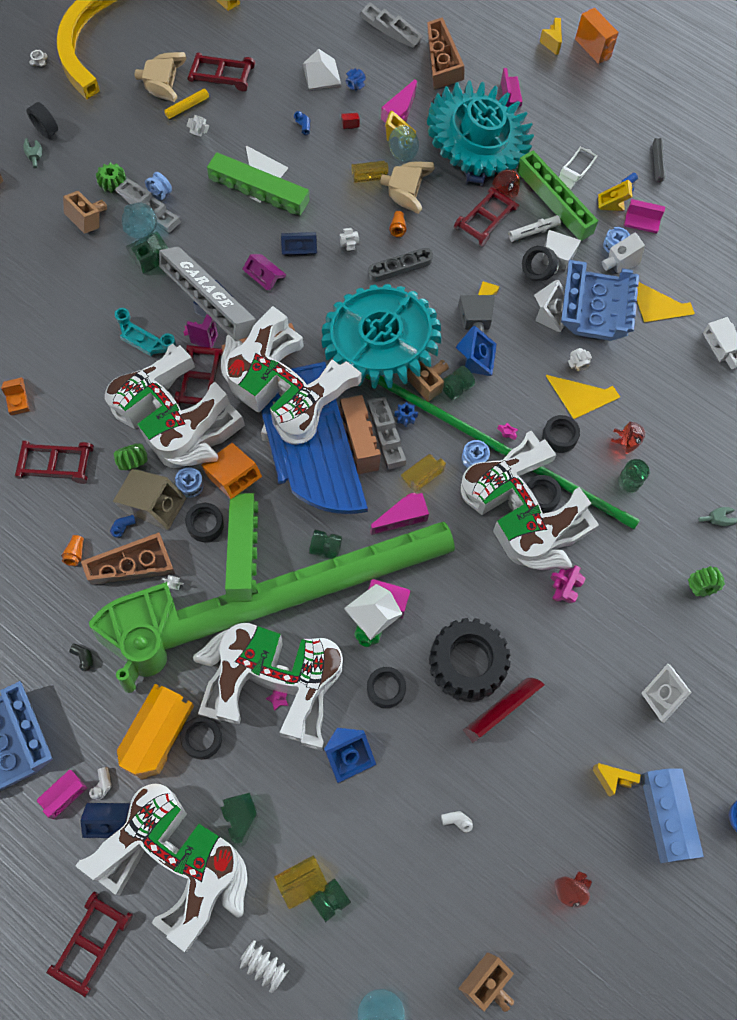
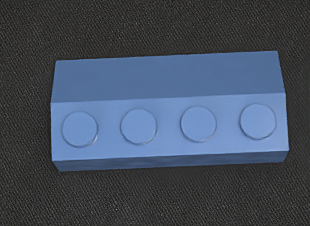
(671, 815)

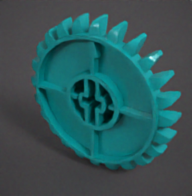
(478, 130)
(382, 333)

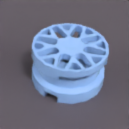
(158, 186)
(614, 236)
(475, 452)
(189, 481)

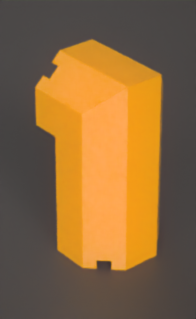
(153, 732)

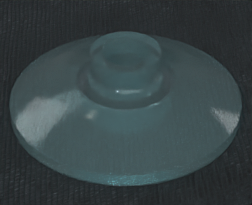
(398, 144)

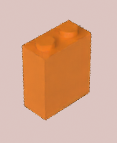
(596, 35)
(232, 471)

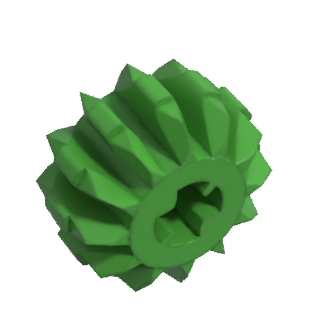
(110, 177)
(130, 456)
(706, 581)

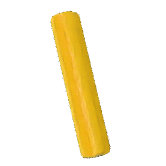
(186, 103)

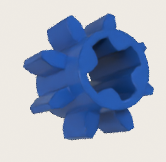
(355, 79)
(406, 409)

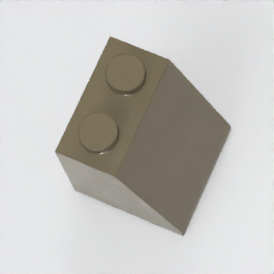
(150, 498)

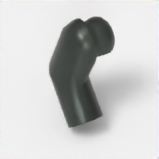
(84, 655)

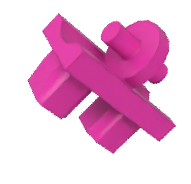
(564, 582)

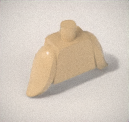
(160, 74)
(405, 183)

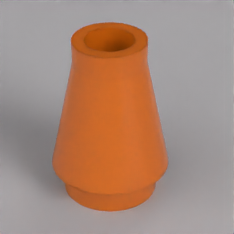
(398, 224)
(73, 552)

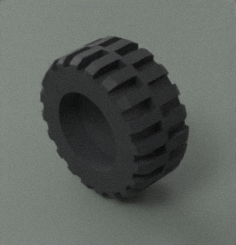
(488, 641)

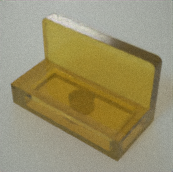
(369, 171)
(423, 472)
(300, 881)

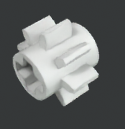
(197, 125)
(349, 239)
(580, 359)

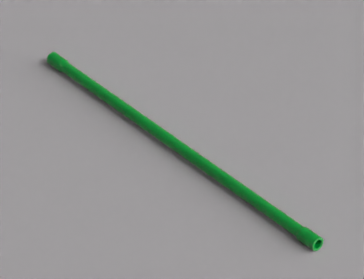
(622, 516)

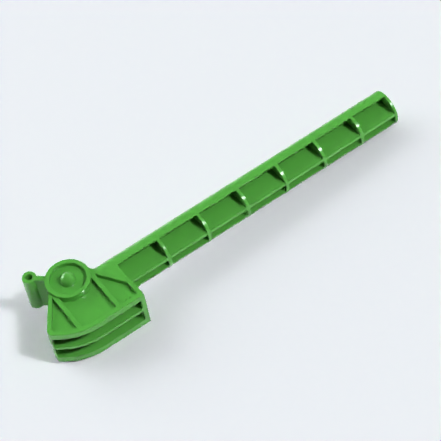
(148, 624)

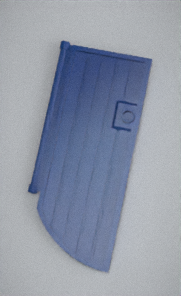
(323, 467)

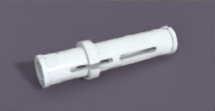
(552, 222)

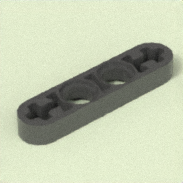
(398, 261)

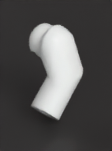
(103, 786)
(459, 819)

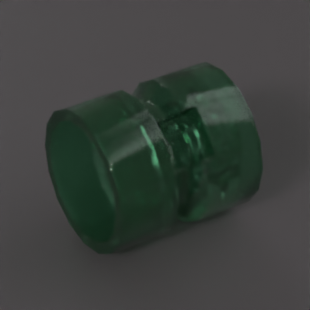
(458, 382)
(633, 475)
(319, 541)
(323, 905)

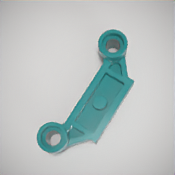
(139, 337)

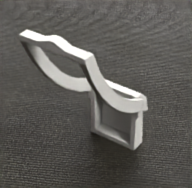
(570, 177)

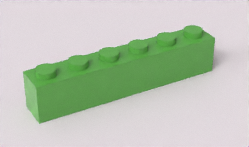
(258, 184)
(557, 195)
(241, 548)

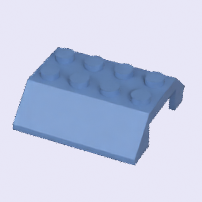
(599, 303)
(21, 739)

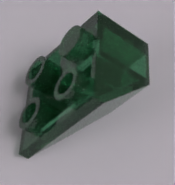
(146, 251)
(242, 816)

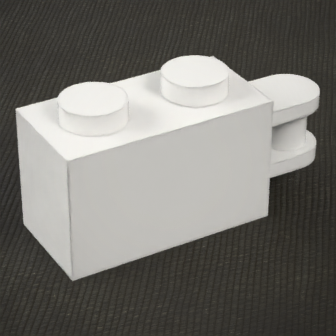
(723, 340)

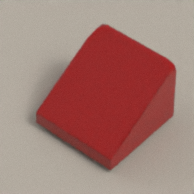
(350, 120)

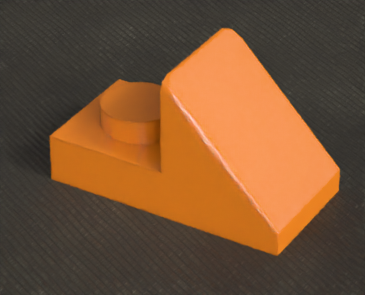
(15, 396)

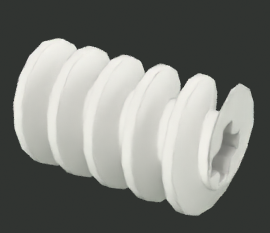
(263, 967)

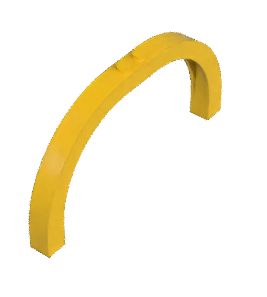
(67, 35)

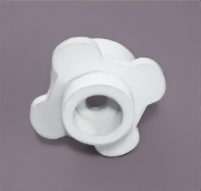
(38, 58)
(173, 582)

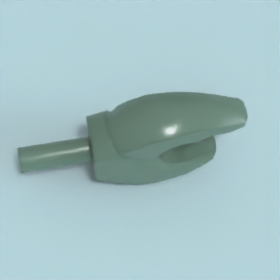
(33, 153)
(718, 517)

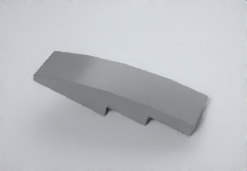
(393, 27)
(135, 193)
(386, 432)

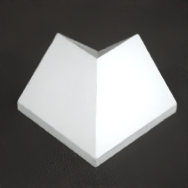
(321, 71)
(551, 305)
(374, 610)
(666, 693)

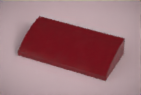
(502, 708)

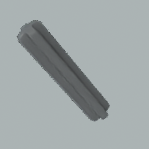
(659, 159)

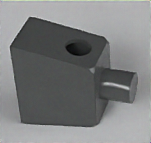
(476, 311)

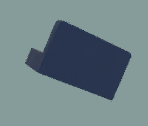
(299, 243)
(103, 819)

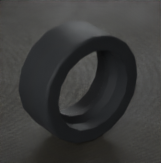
(42, 119)
(527, 260)
(570, 424)
(550, 483)
(203, 508)
(386, 671)
(189, 726)

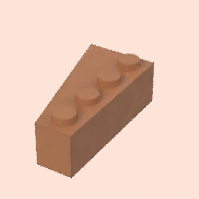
(444, 56)
(360, 434)
(129, 562)

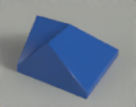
(478, 351)
(349, 753)

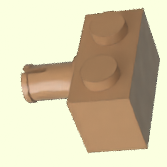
(82, 212)
(429, 382)
(486, 983)

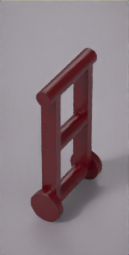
(240, 84)
(462, 222)
(180, 395)
(78, 477)
(122, 923)

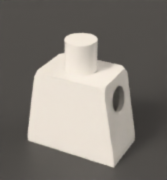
(563, 246)
(625, 254)

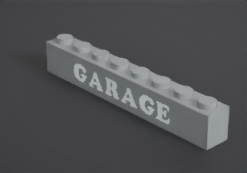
(206, 292)

